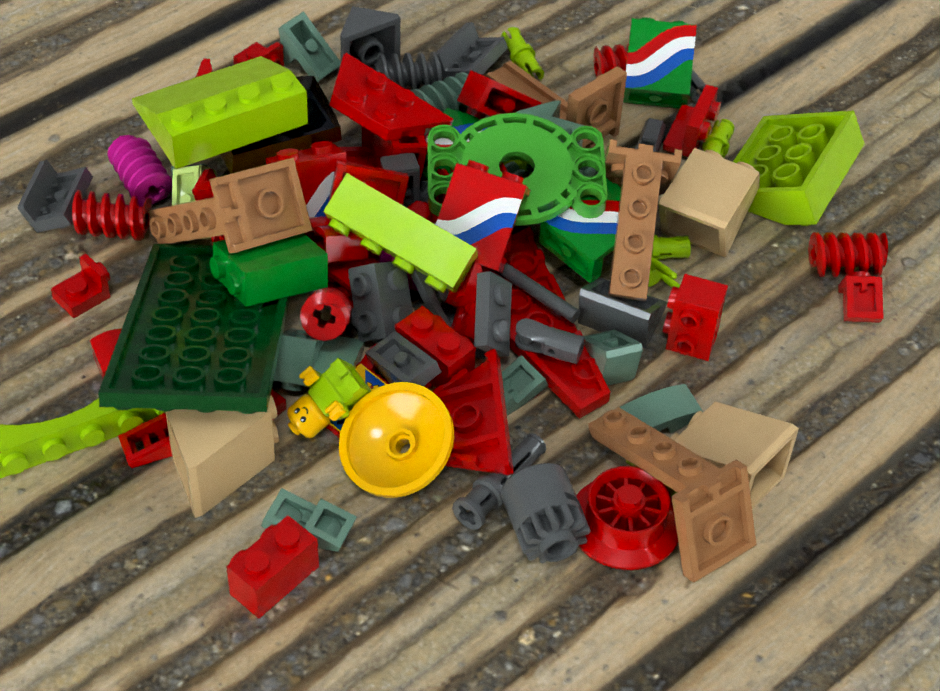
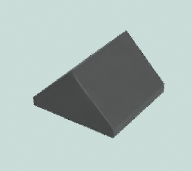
(370, 34)
(625, 315)

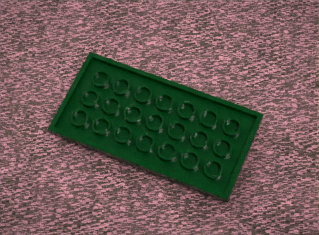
(192, 341)

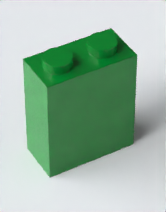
(271, 269)

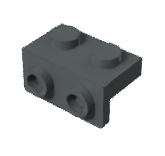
(469, 52)
(50, 196)
(379, 299)
(492, 315)

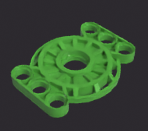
(523, 137)

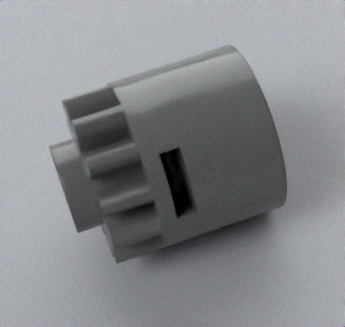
(545, 512)

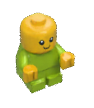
(328, 399)

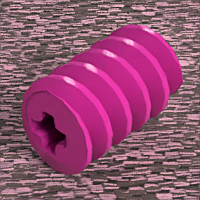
(139, 168)

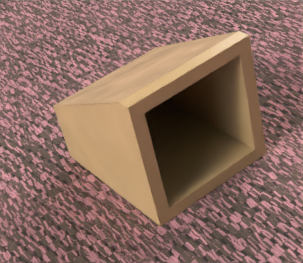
(708, 200)
(733, 434)
(219, 451)

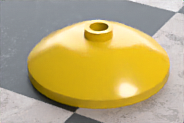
(380, 428)

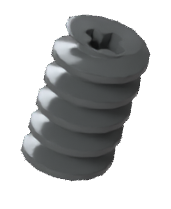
(409, 72)

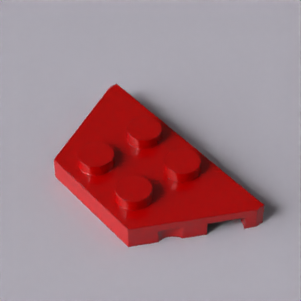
(381, 103)
(479, 418)

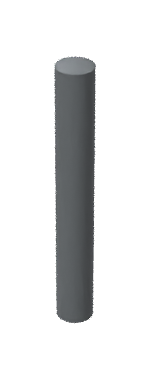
(540, 293)

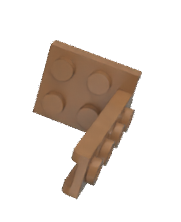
(593, 105)
(642, 179)
(246, 208)
(711, 501)

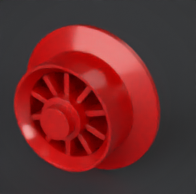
(628, 519)

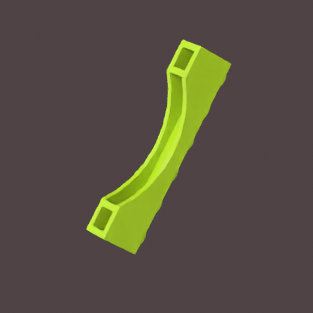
(50, 440)

